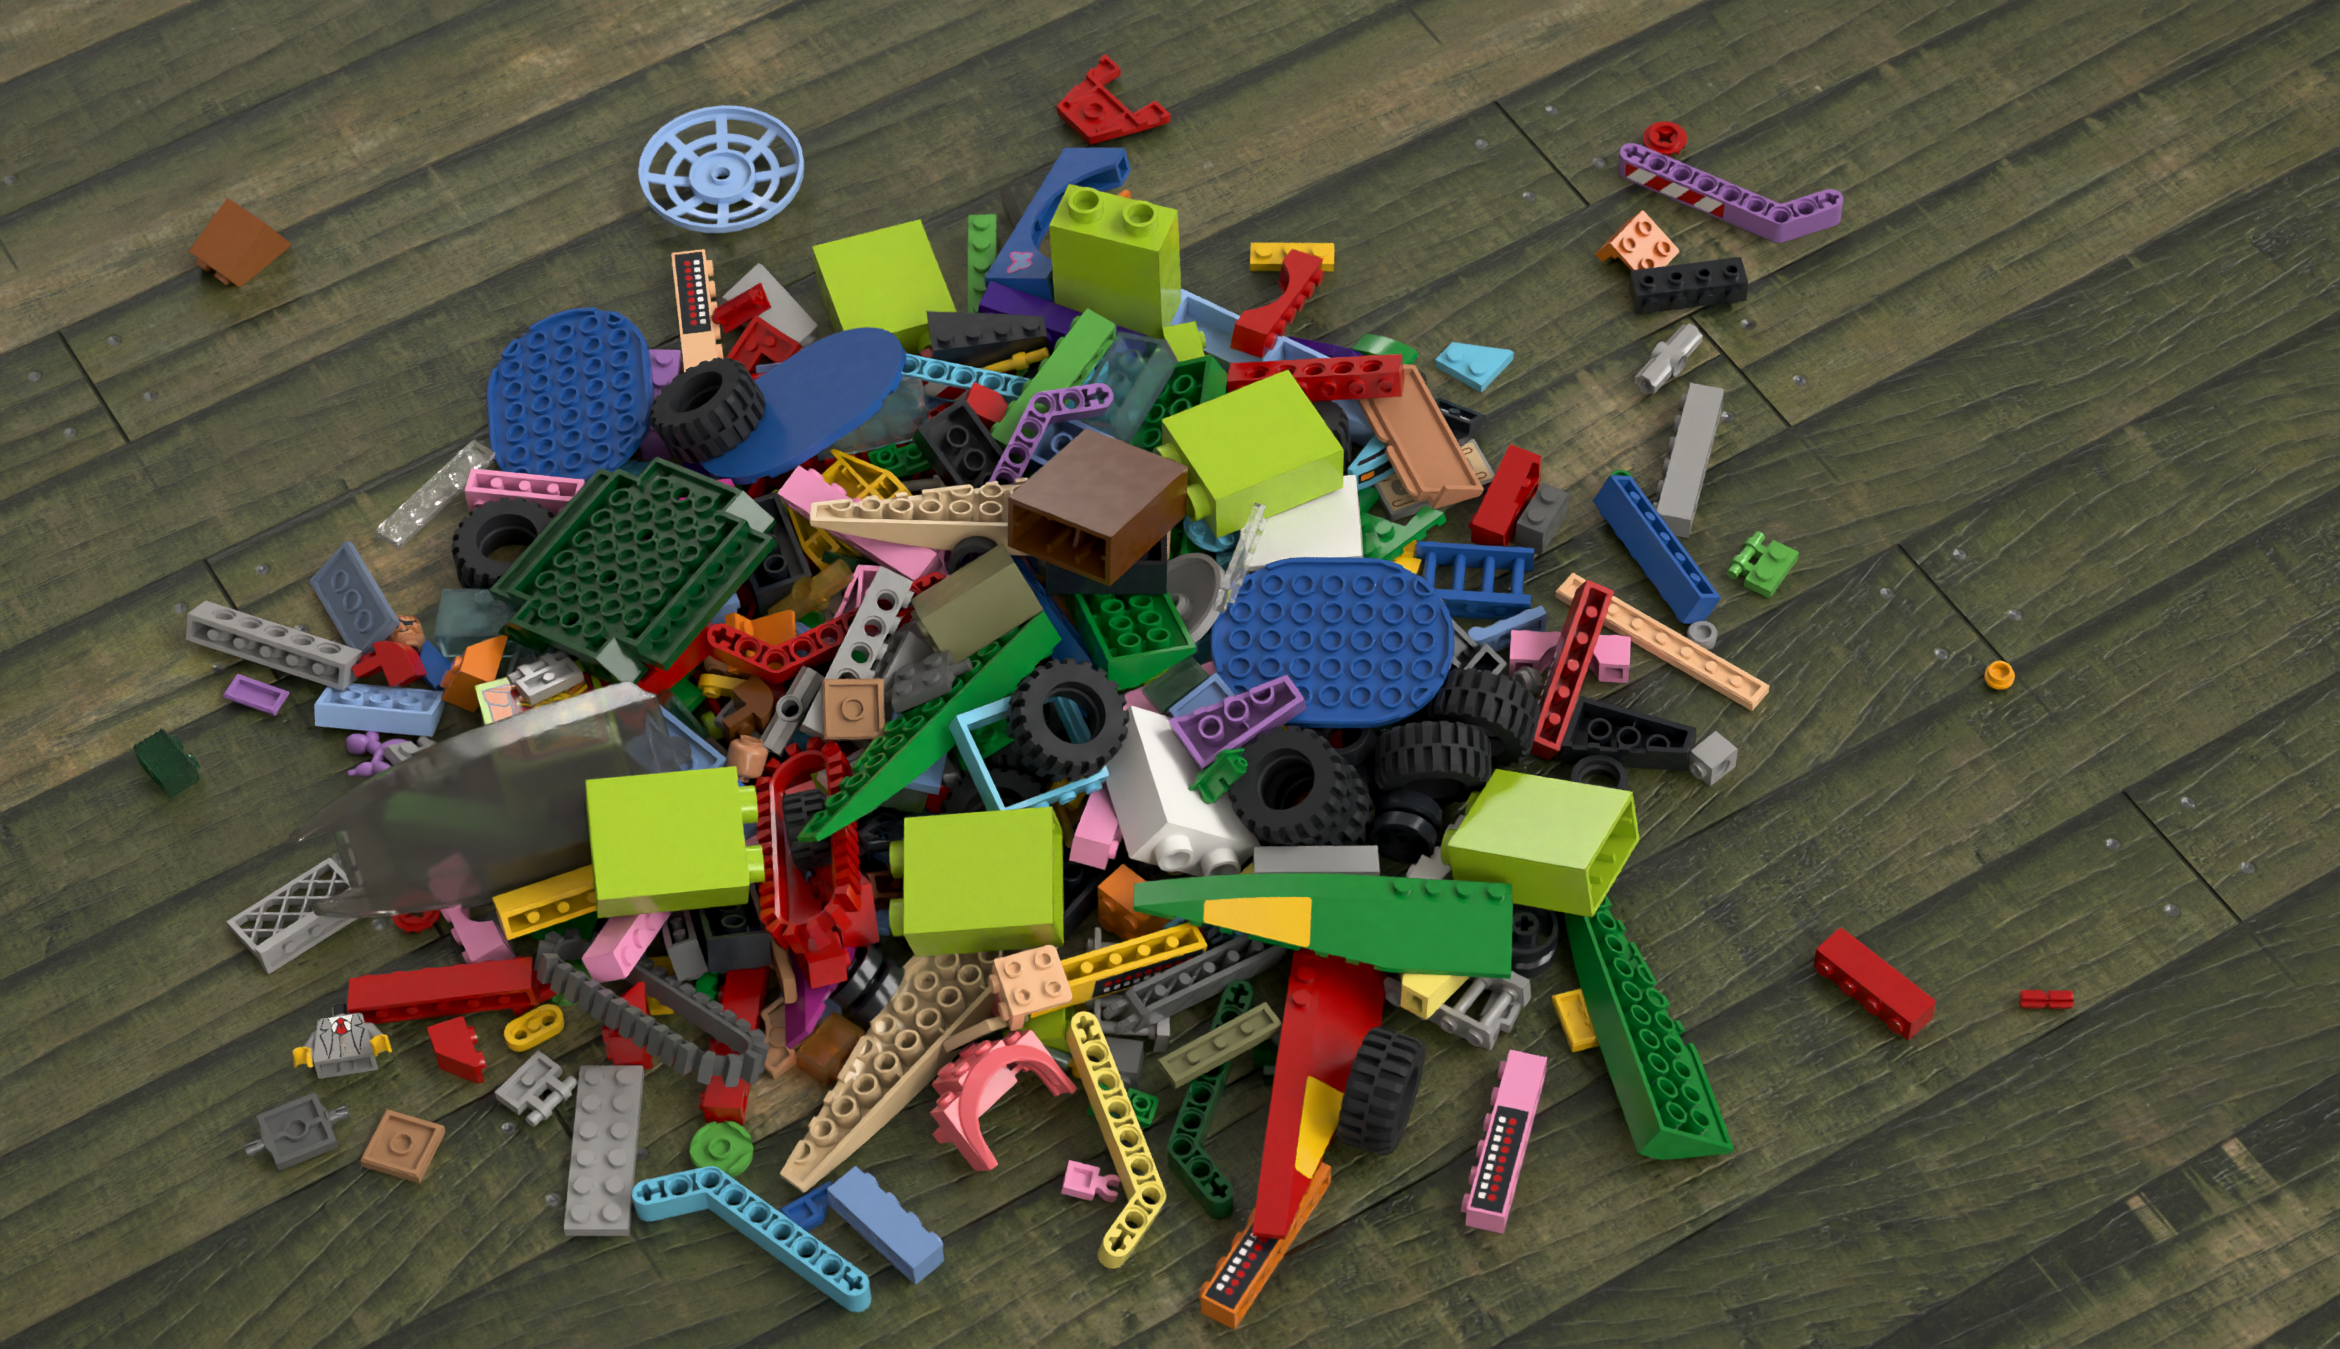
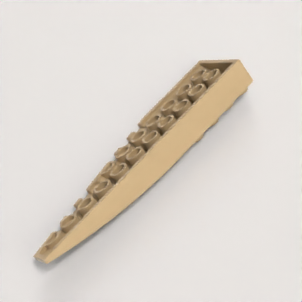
(927, 520)
(896, 1057)

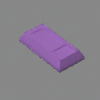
(256, 694)

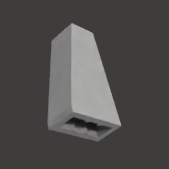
(784, 312)

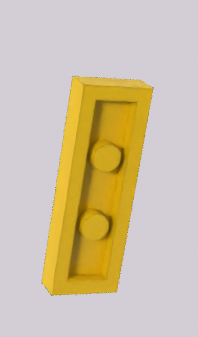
(1271, 255)

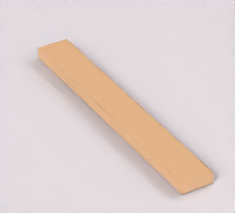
(1675, 649)

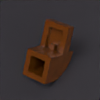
(754, 709)

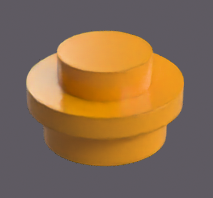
(1999, 675)

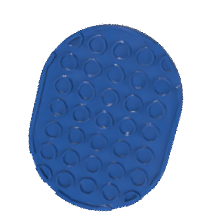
(571, 395)
(815, 402)
(1348, 632)

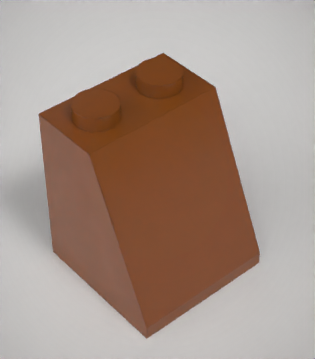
(237, 245)

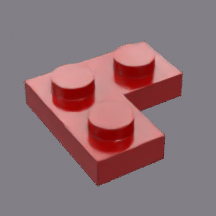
(761, 340)

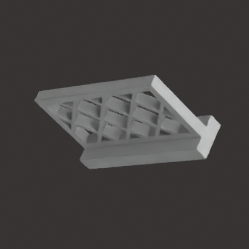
(302, 934)

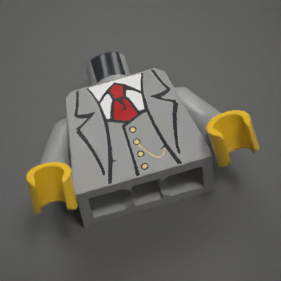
(342, 1045)

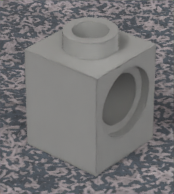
(1712, 758)

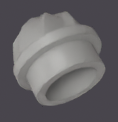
(1528, 678)

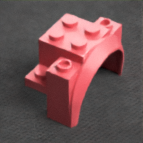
(979, 1080)

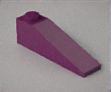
(806, 1011)

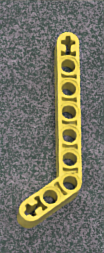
(1113, 1131)

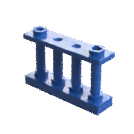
(1472, 603)

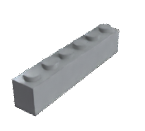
(1689, 457)

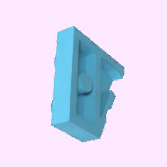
(1473, 364)

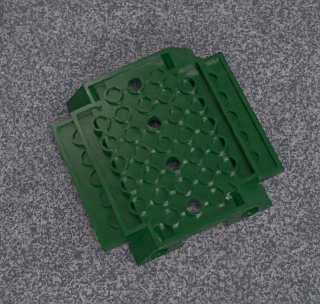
(659, 588)

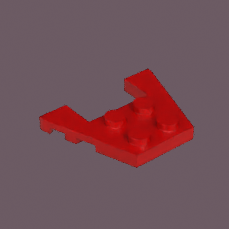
(1100, 115)

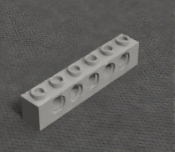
(884, 586)
(272, 645)

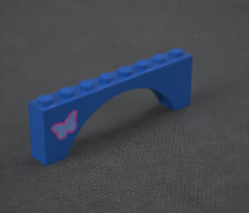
(1020, 262)

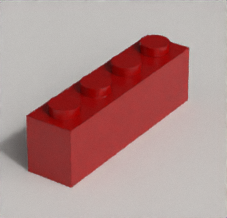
(1874, 984)

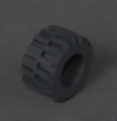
(797, 812)

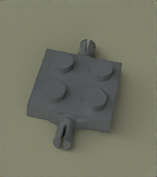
(924, 680)
(297, 1131)

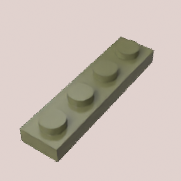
(1220, 1045)

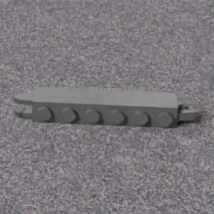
(1192, 982)

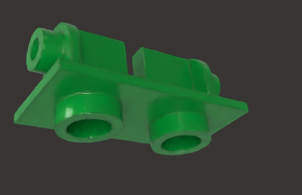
(1227, 767)

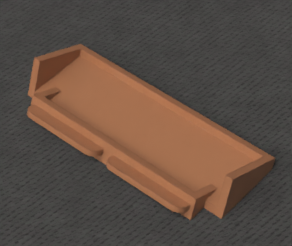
(1421, 444)

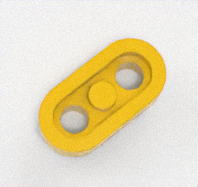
(718, 685)
(533, 1027)

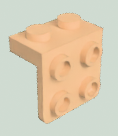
(1028, 984)

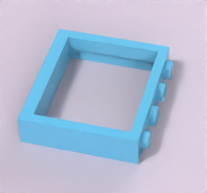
(996, 711)

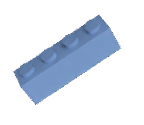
(886, 1225)

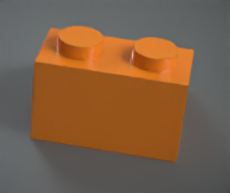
(474, 667)

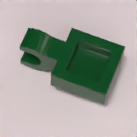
(1265, 1056)

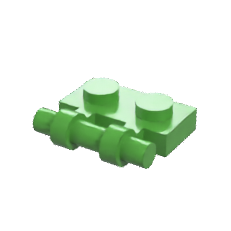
(1770, 569)

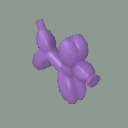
(359, 744)

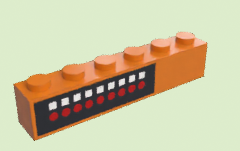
(1253, 1260)

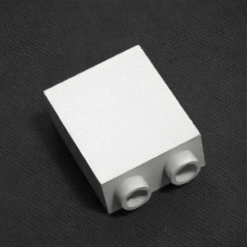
(1314, 529)
(1161, 816)

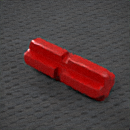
(2038, 999)

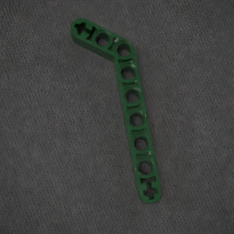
(1201, 1116)

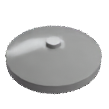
(1193, 587)

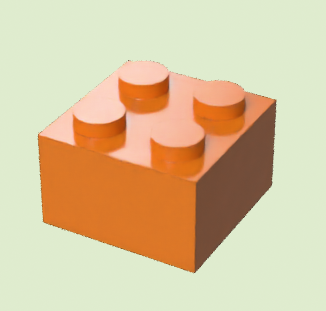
(1116, 907)

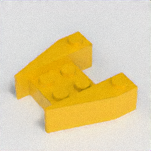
(858, 480)

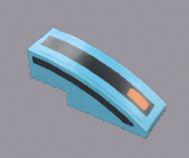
(1371, 464)

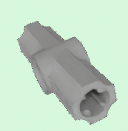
(1668, 359)
(800, 694)

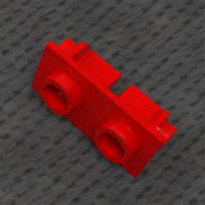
(741, 308)

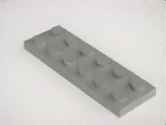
(604, 1150)

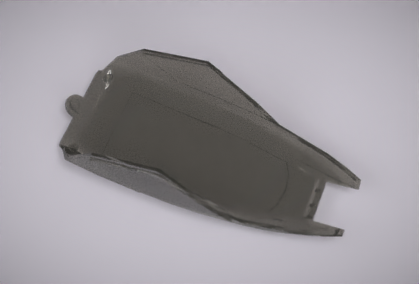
(489, 805)

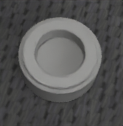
(1703, 634)

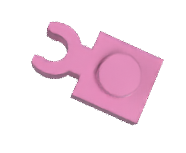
(1083, 1182)

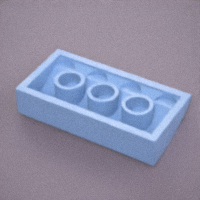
(380, 709)

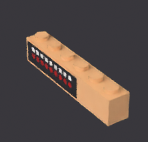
(695, 307)

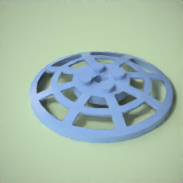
(721, 162)

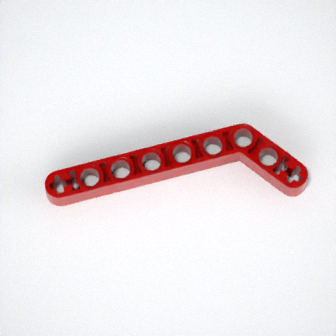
(810, 641)

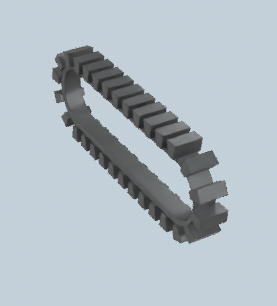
(643, 1027)

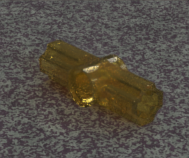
(815, 593)

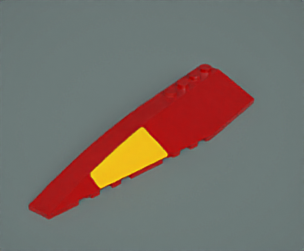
(1322, 1028)

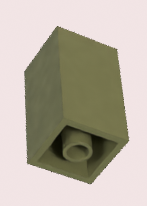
(975, 605)

